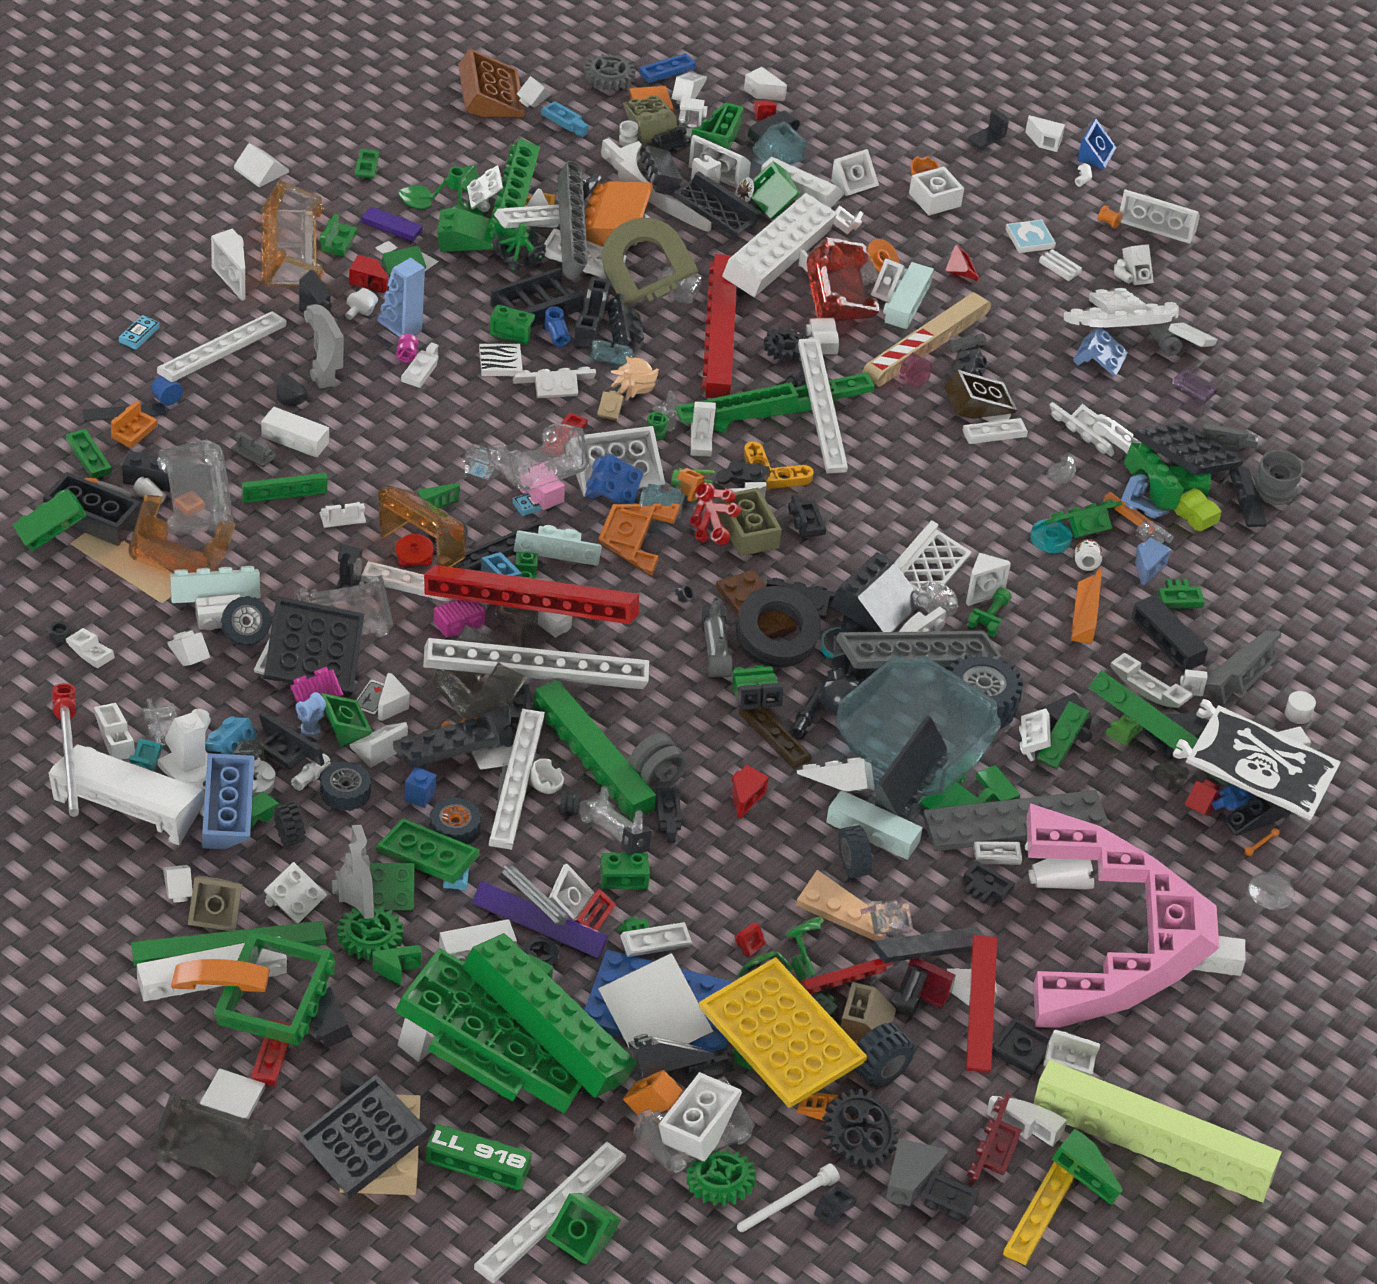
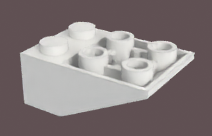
(850, 777)

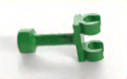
(1001, 598)

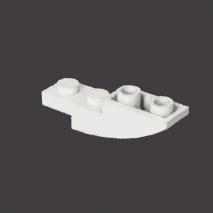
(932, 622)

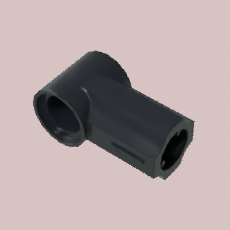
(906, 997)

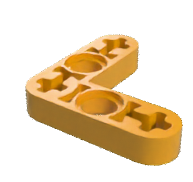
(802, 473)

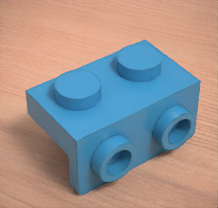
(229, 735)

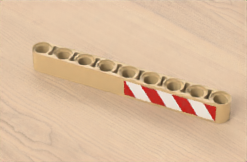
(927, 337)

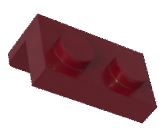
(937, 985)

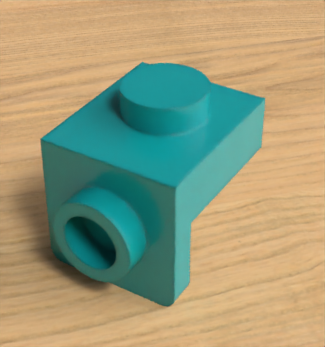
(146, 754)

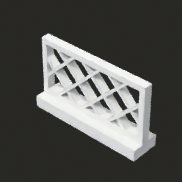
(921, 545)

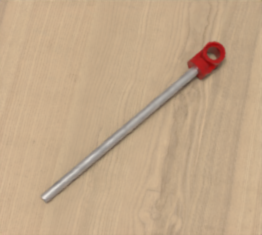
(65, 708)

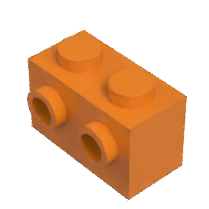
(653, 1093)

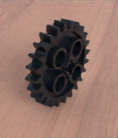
(862, 1149)

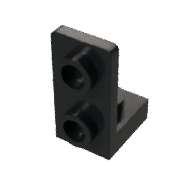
(995, 131)

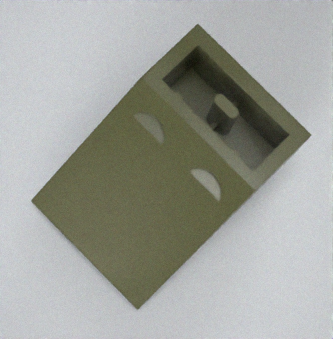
(651, 116)

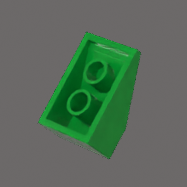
(463, 231)

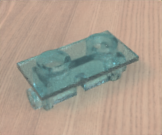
(603, 352)

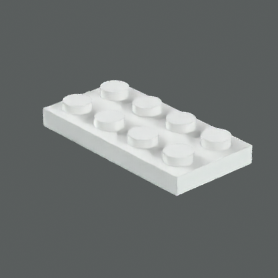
(594, 254)

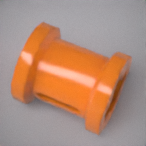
(1110, 216)

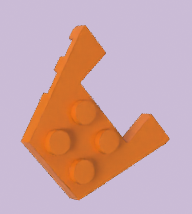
(627, 528)

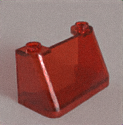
(838, 280)

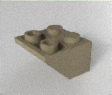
(865, 1011)

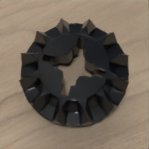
(550, 949)

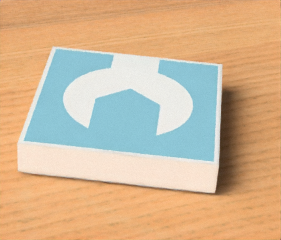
(1030, 236)

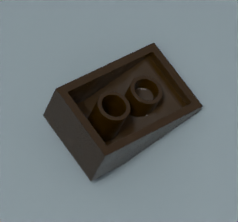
(978, 396)

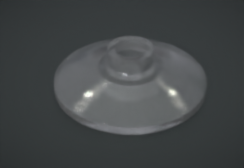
(1271, 891)

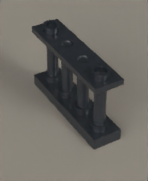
(521, 289)

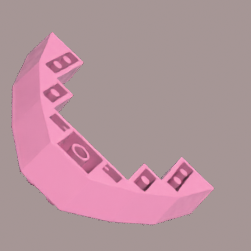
(1178, 918)

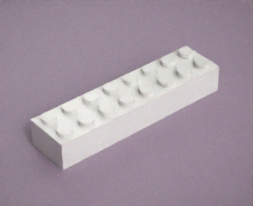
(779, 245)

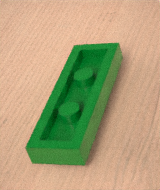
(88, 454)
(1063, 735)

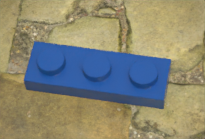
(667, 68)

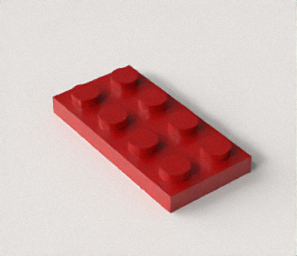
(844, 975)

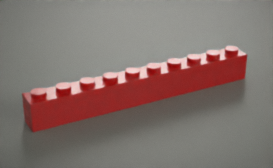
(720, 331)
(531, 594)

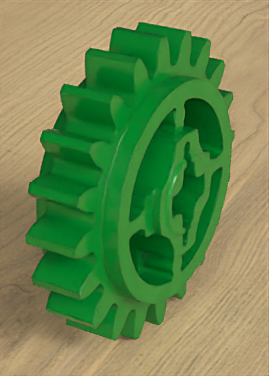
(368, 935)
(721, 1177)

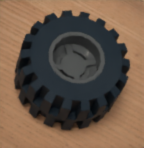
(887, 1055)

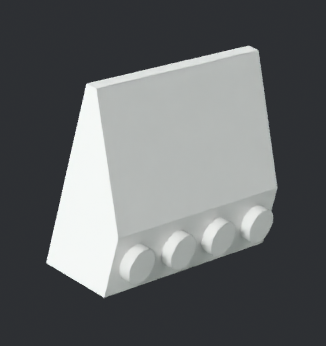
(633, 446)

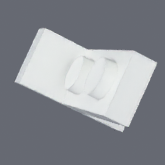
(702, 428)

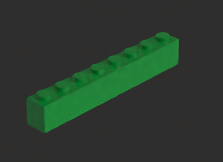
(594, 749)

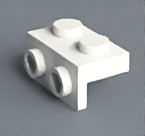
(1072, 1051)

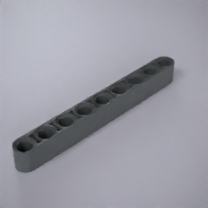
(572, 220)

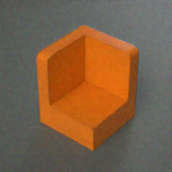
(689, 482)

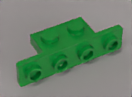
(1087, 521)

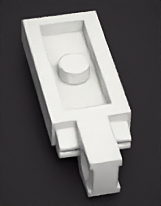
(421, 366)

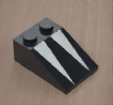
(660, 1054)

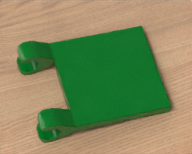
(956, 796)

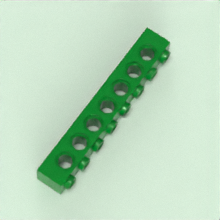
(515, 184)

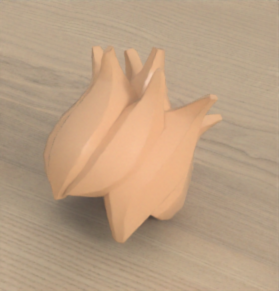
(635, 377)

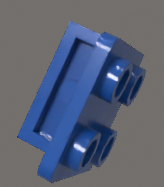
(613, 480)

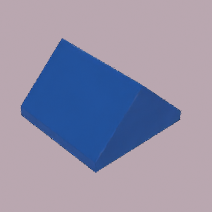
(1096, 146)

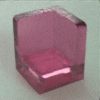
(915, 370)

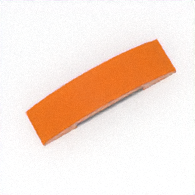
(220, 972)

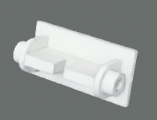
(335, 516)

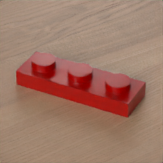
(270, 1059)

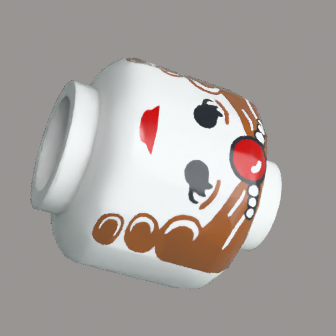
(1088, 555)

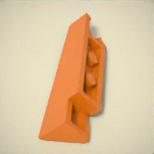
(1086, 608)

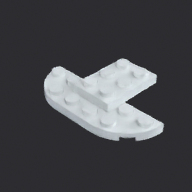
(1121, 309)

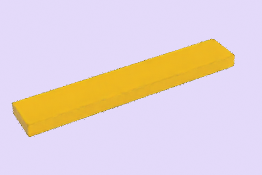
(1038, 1214)

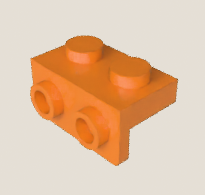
(132, 425)

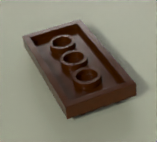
(739, 587)

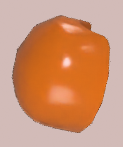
(921, 165)

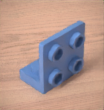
(1103, 349)
(1132, 496)

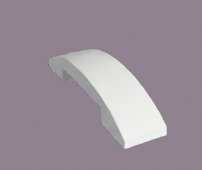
(1149, 687)

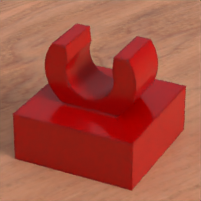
(750, 939)

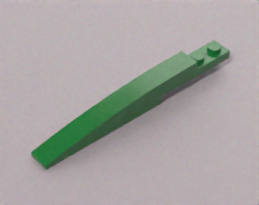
(777, 399)

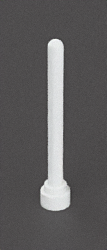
(827, 1176)

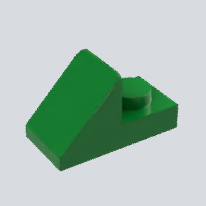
(392, 961)

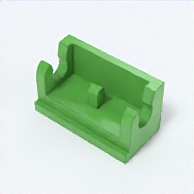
(1124, 730)

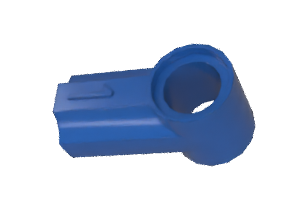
(556, 326)

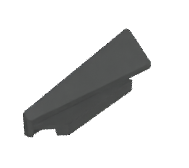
(1243, 667)

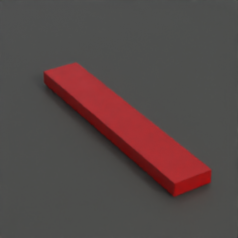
(981, 1004)

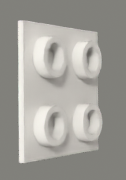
(483, 188)
(294, 893)

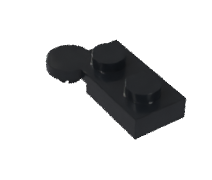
(743, 473)

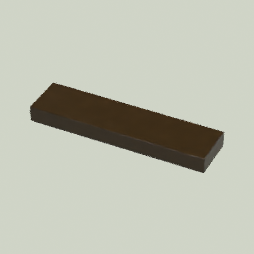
(776, 736)

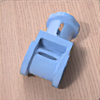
(310, 713)

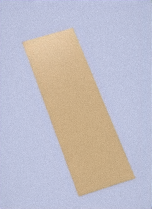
(117, 559)

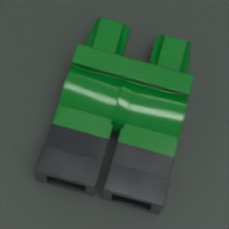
(756, 685)

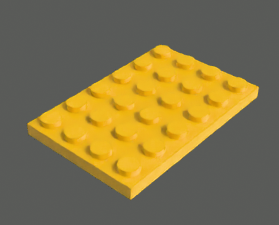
(782, 1032)

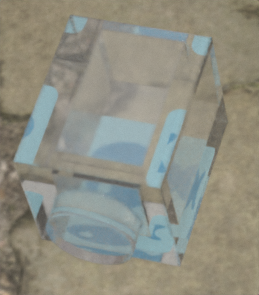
(478, 463)

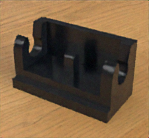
(350, 566)

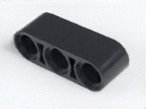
(759, 128)

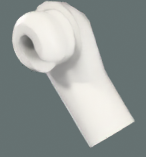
(1085, 175)
(1120, 271)

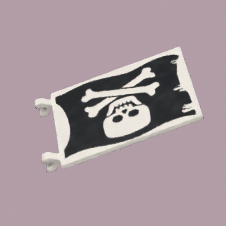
(1260, 760)

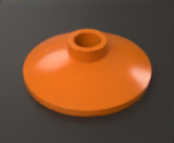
(881, 250)

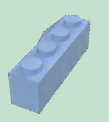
(404, 299)

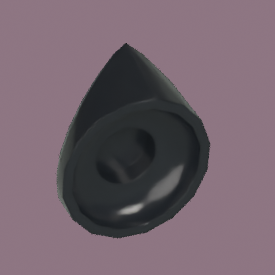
(290, 391)

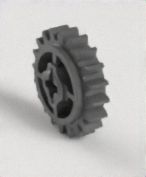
(609, 72)

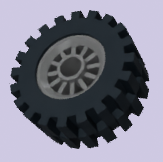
(994, 680)

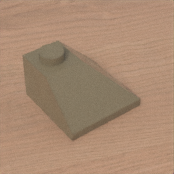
(215, 903)

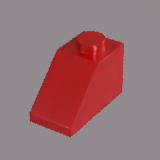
(748, 789)

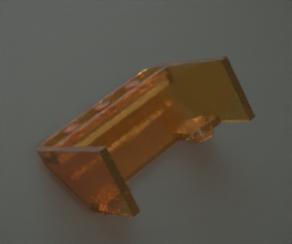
(401, 505)
(152, 548)

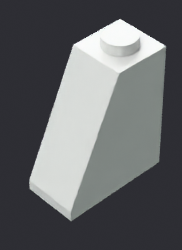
(187, 741)

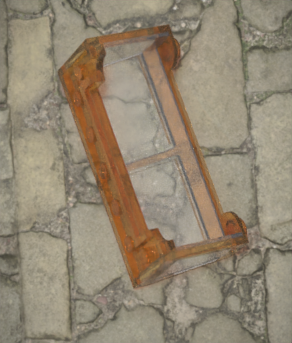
(289, 235)

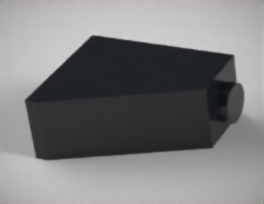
(1188, 721)

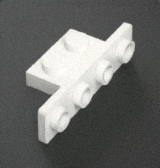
(555, 383)
(1082, 422)

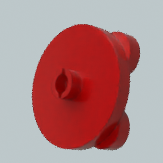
(414, 550)

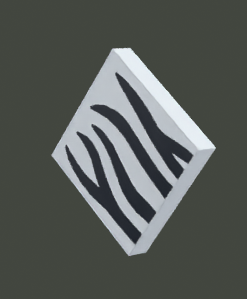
(500, 359)

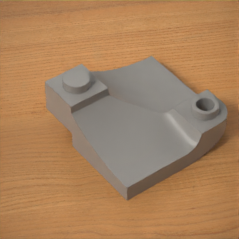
(327, 344)
(354, 879)

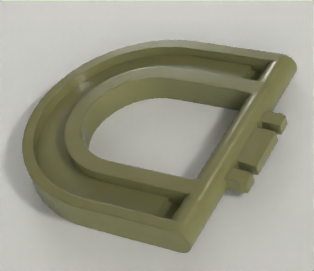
(645, 230)

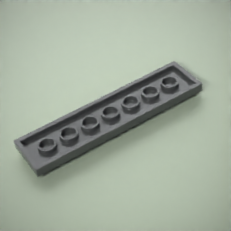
(942, 647)
(1004, 820)

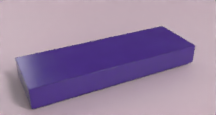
(391, 224)

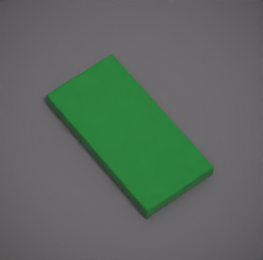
(428, 850)

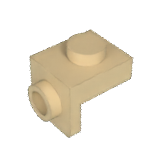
(610, 405)

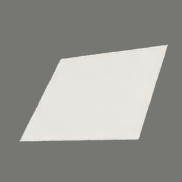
(656, 1003)

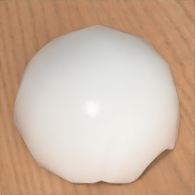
(545, 777)

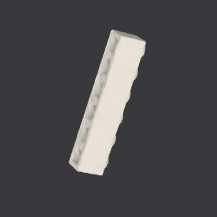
(157, 975)

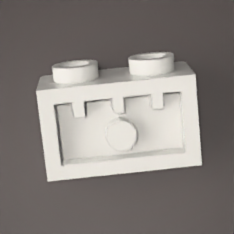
(1035, 732)

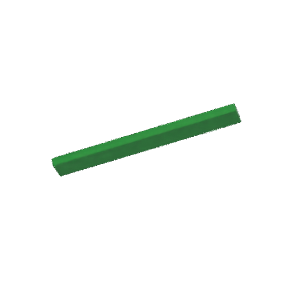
(145, 951)

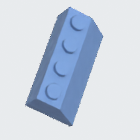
(227, 800)

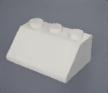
(733, 166)

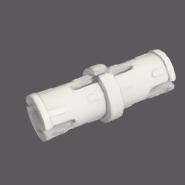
(309, 773)

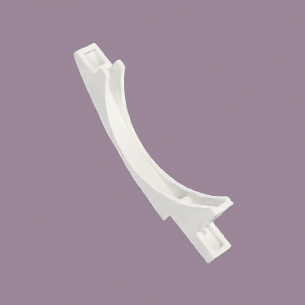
(626, 161)

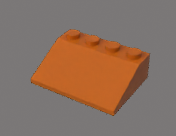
(614, 205)

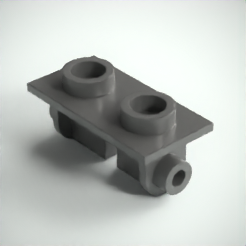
(253, 450)

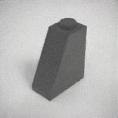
(913, 1170)

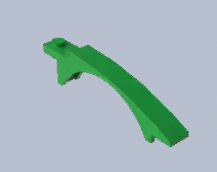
(1143, 713)

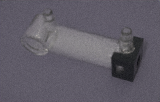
(633, 835)

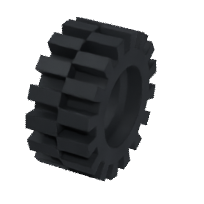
(289, 824)

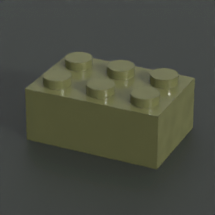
(755, 526)

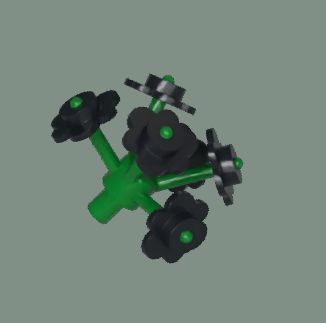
(524, 236)

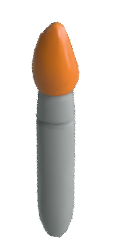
(112, 487)

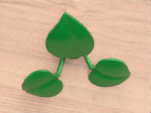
(458, 178)
(801, 963)

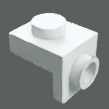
(846, 221)

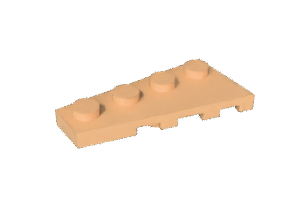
(837, 905)

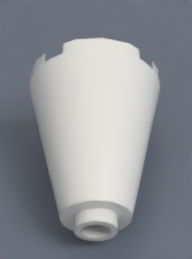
(1062, 874)

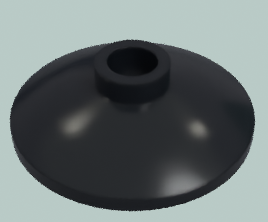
(590, 184)

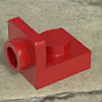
(764, 109)

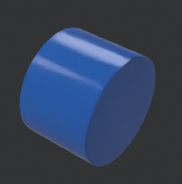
(166, 391)

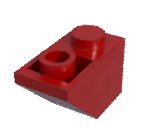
(368, 274)
(1202, 796)

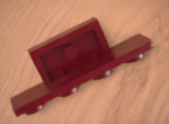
(998, 1145)

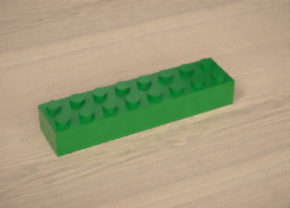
(549, 1015)

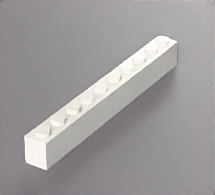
(537, 663)

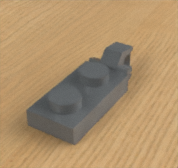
(1230, 438)

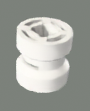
(628, 133)

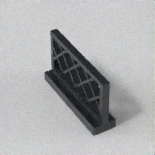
(717, 196)

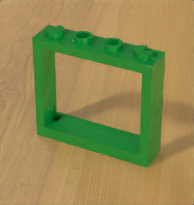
(308, 1008)

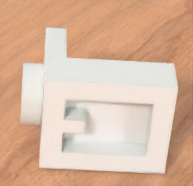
(1194, 681)

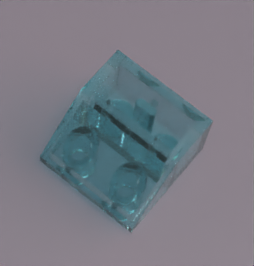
(781, 143)
(655, 495)

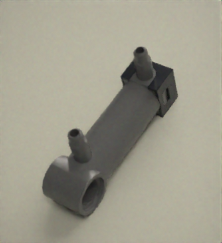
(714, 626)

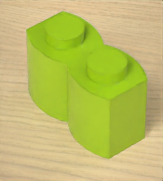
(1198, 510)

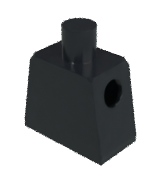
(1056, 709)

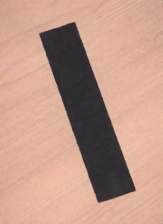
(112, 412)

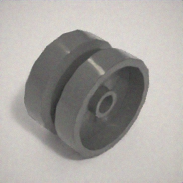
(658, 761)

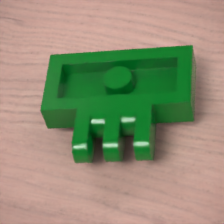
(1181, 596)

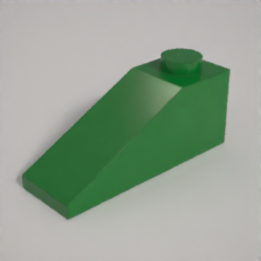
(1085, 1163)

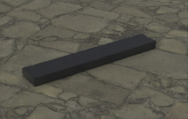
(503, 544)
(925, 945)

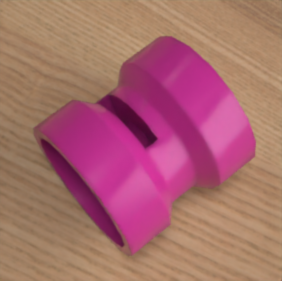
(407, 348)

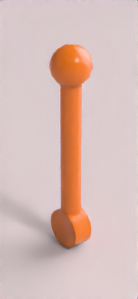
(1250, 850)

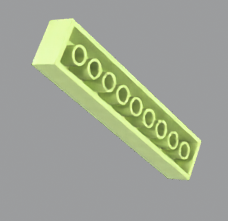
(1158, 1131)

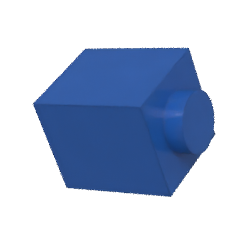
(420, 787)

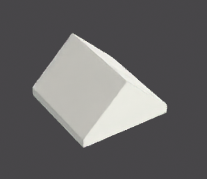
(259, 166)
(854, 173)
(986, 577)
(379, 744)
(570, 893)

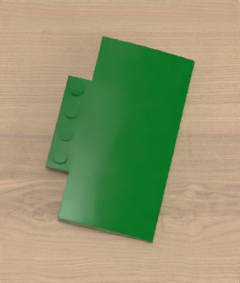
(482, 1036)

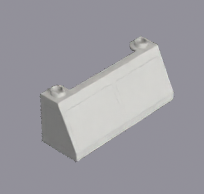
(130, 790)

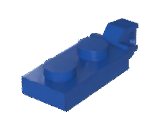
(1232, 798)

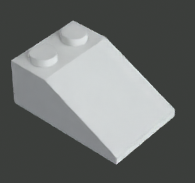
(229, 260)
(699, 1116)

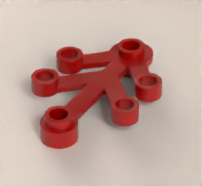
(705, 493)

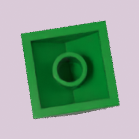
(346, 719)

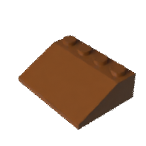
(489, 86)

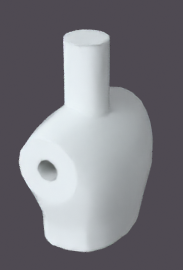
(361, 302)

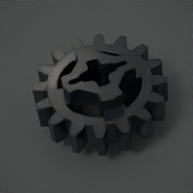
(783, 344)

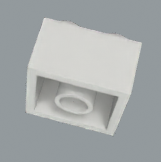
(936, 190)

